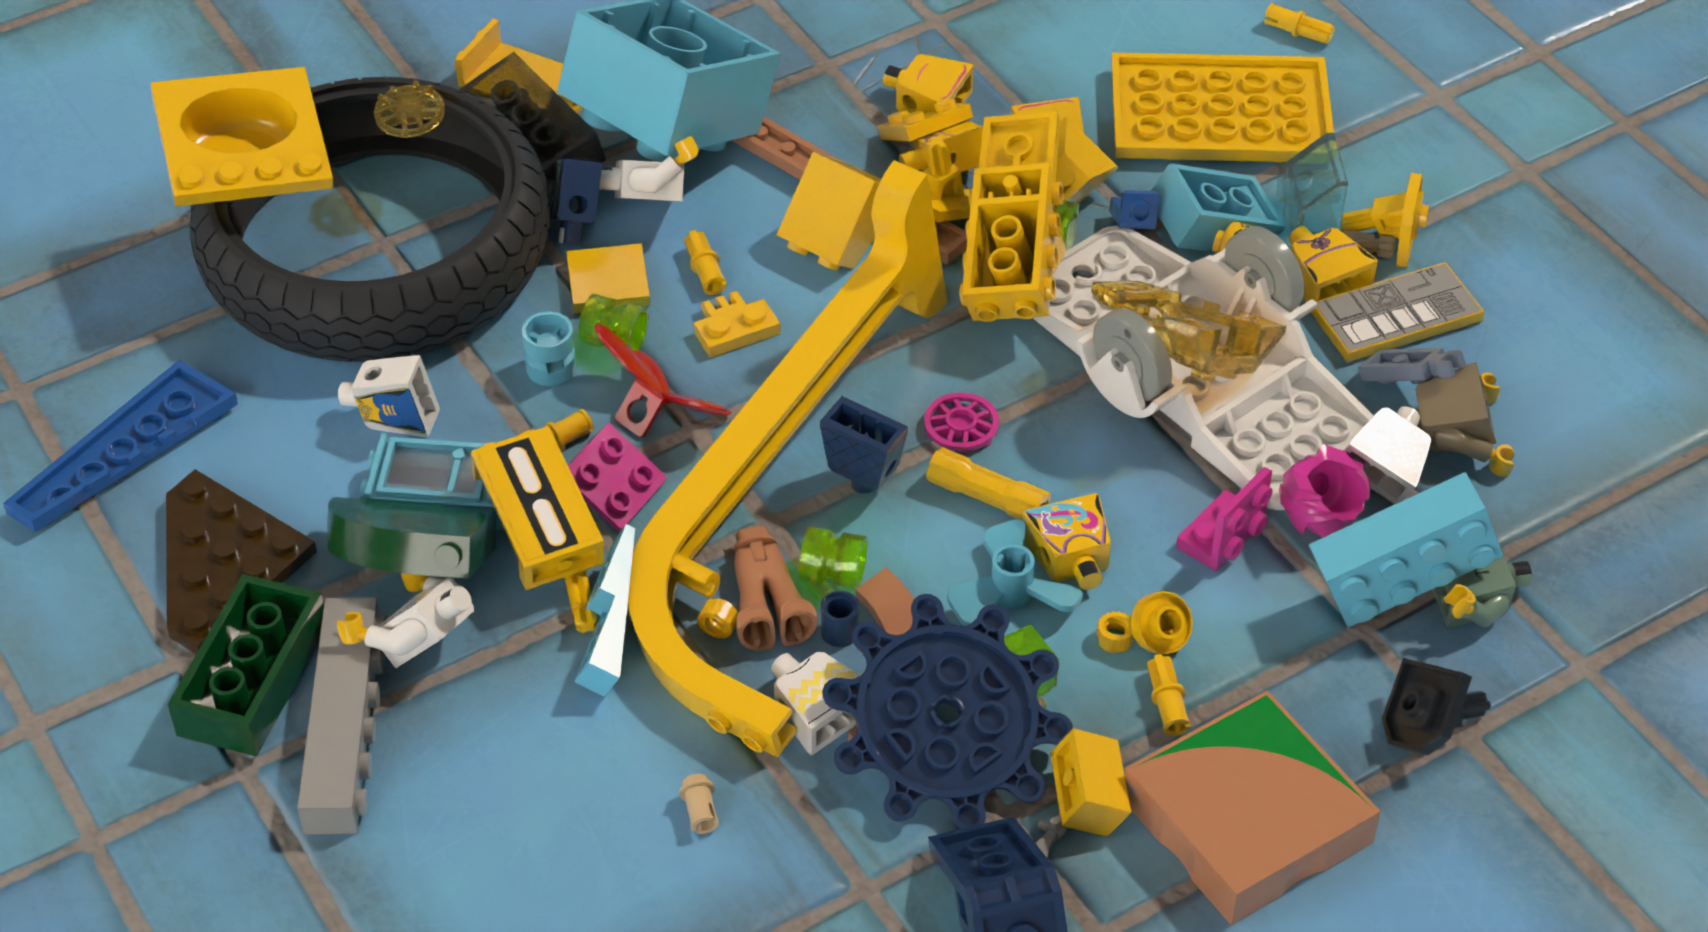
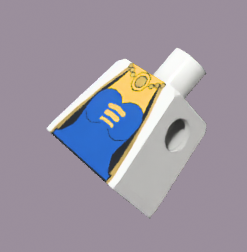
(393, 396)

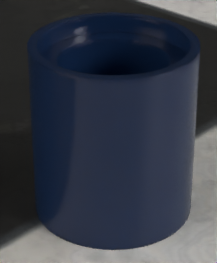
(839, 618)

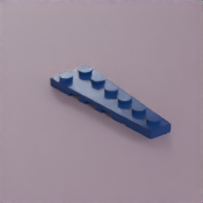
(138, 431)

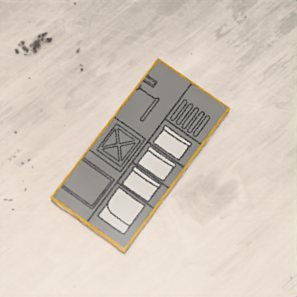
(1397, 312)

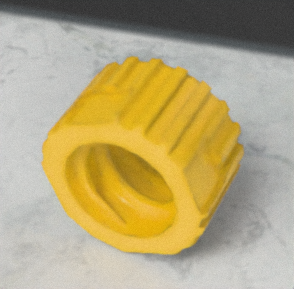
(717, 618)
(1115, 642)

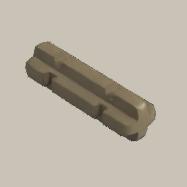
(1383, 246)

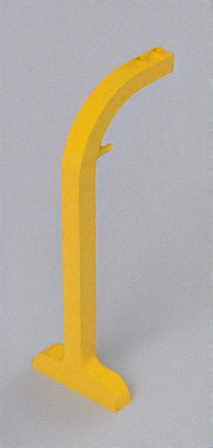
(900, 272)

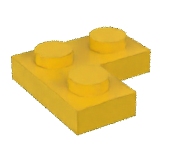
(914, 125)

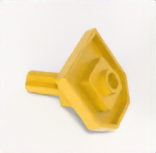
(946, 188)
(1394, 216)

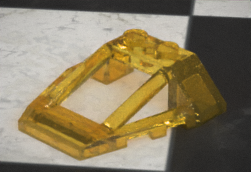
(1192, 341)

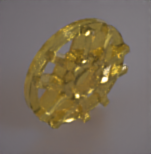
(409, 109)

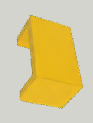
(1090, 782)

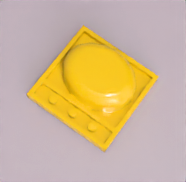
(240, 136)

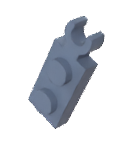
(1410, 365)

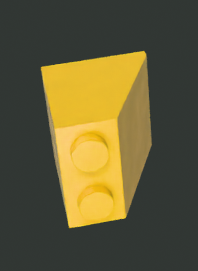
(831, 212)

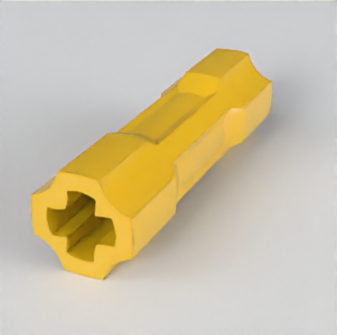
(962, 475)

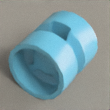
(549, 348)

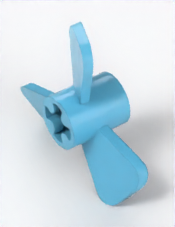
(1010, 580)

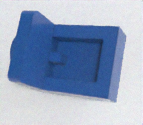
(1135, 209)

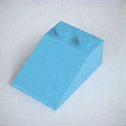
(1203, 201)

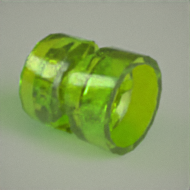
(625, 320)
(833, 557)

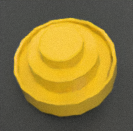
(1161, 622)

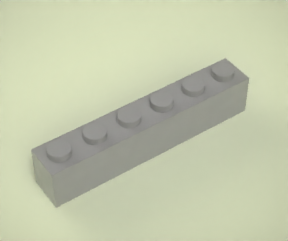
(340, 724)

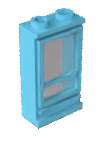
(425, 473)

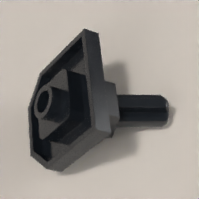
(1428, 706)

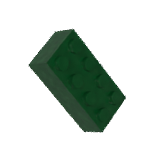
(248, 665)

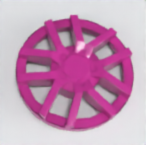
(961, 422)

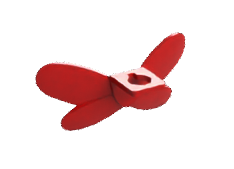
(649, 383)

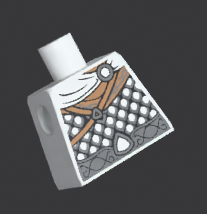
(1392, 452)

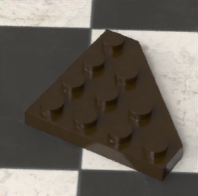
(209, 546)

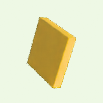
(609, 272)

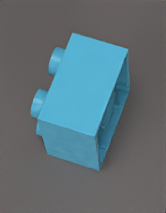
(667, 75)

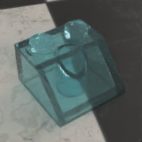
(1314, 187)

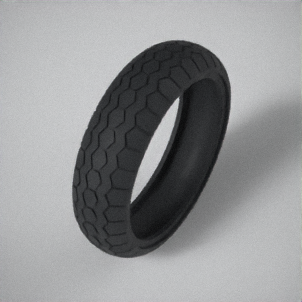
(401, 311)

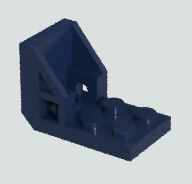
(1000, 879)

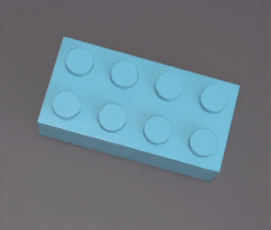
(1407, 549)

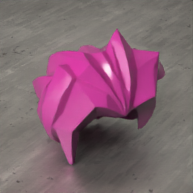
(1324, 491)

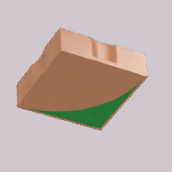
(1250, 806)

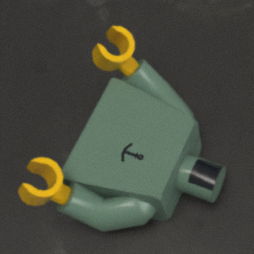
(1482, 593)

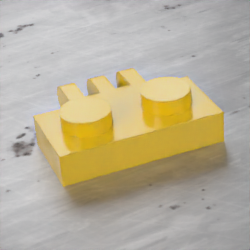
(734, 324)

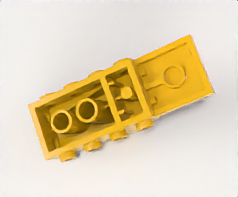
(1014, 219)

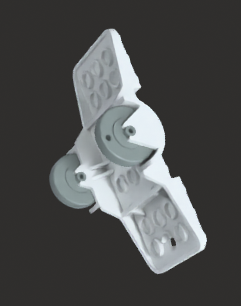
(1234, 423)

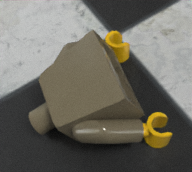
(1459, 417)

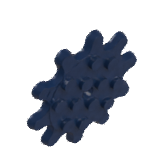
(956, 667)

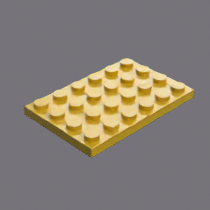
(1218, 106)

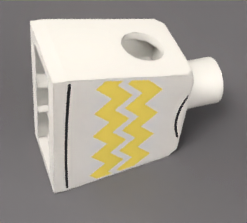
(801, 689)

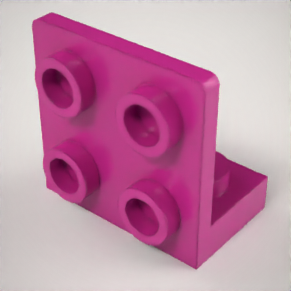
(615, 476)
(1228, 523)

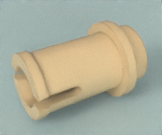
(697, 794)

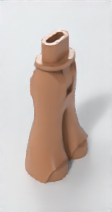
(762, 570)

